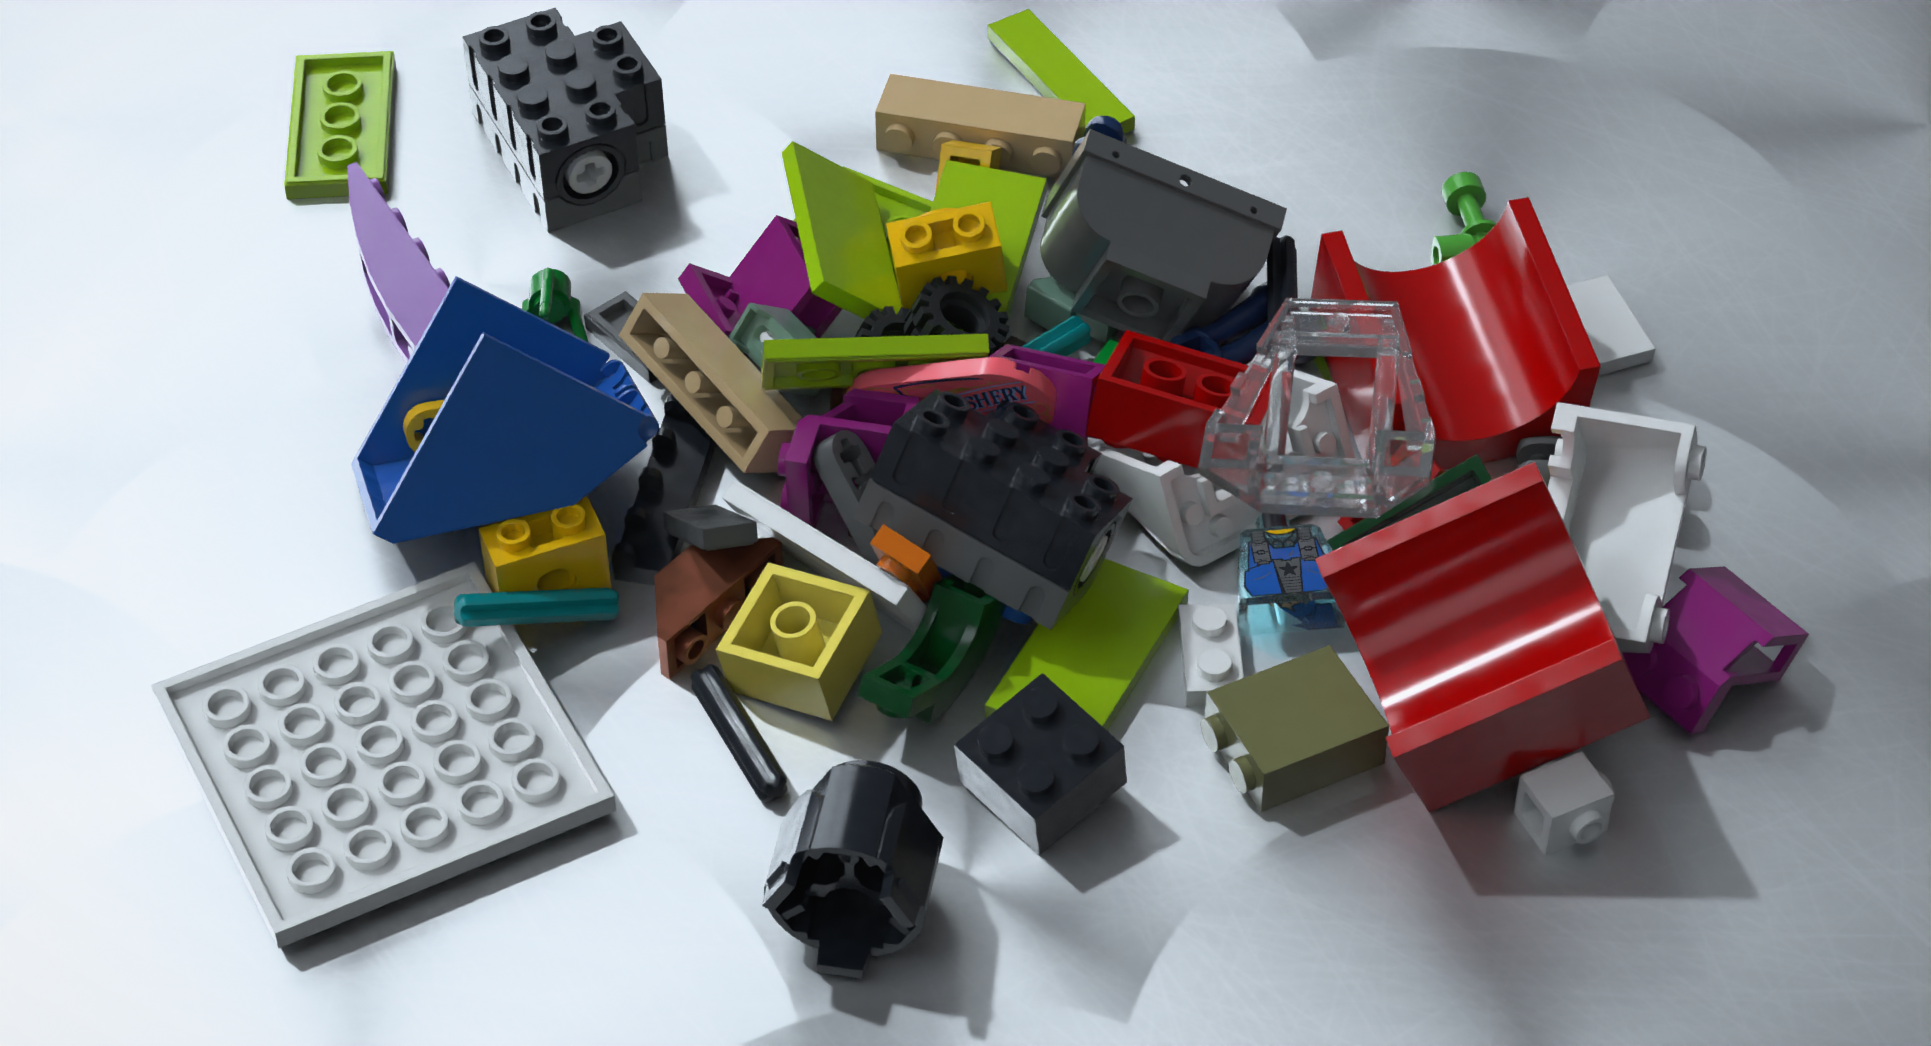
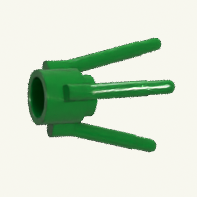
(552, 300)

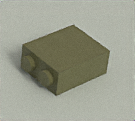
(1294, 728)

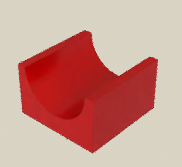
(1485, 335)
(1482, 638)

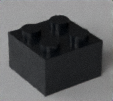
(1041, 763)

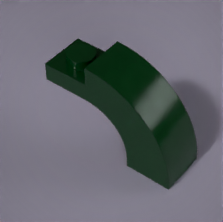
(939, 656)

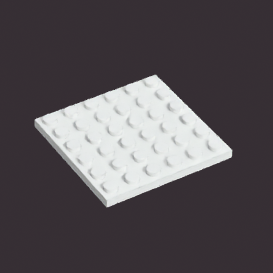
(378, 754)

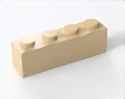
(1032, 130)
(711, 379)

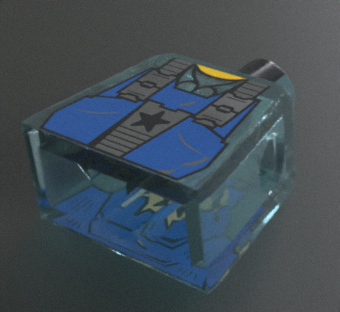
(1281, 581)

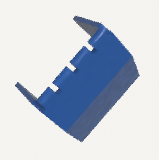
(521, 429)

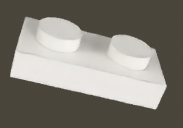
(1208, 648)

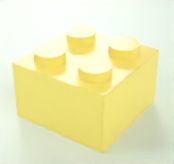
(799, 641)

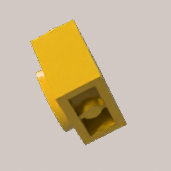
(946, 244)
(546, 551)

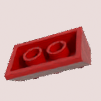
(1162, 396)

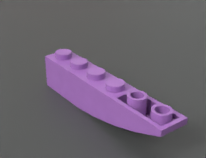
(393, 264)

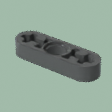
(839, 478)

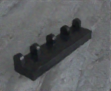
(668, 483)

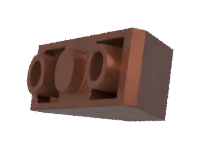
(702, 595)

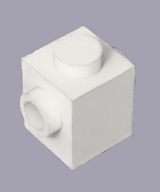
(1564, 803)

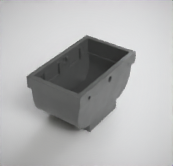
(1147, 246)

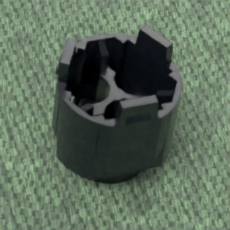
(854, 866)

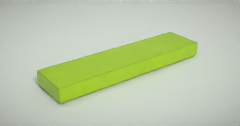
(1054, 67)

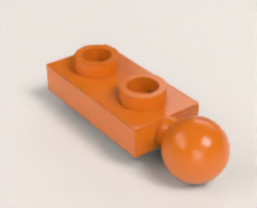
(906, 562)

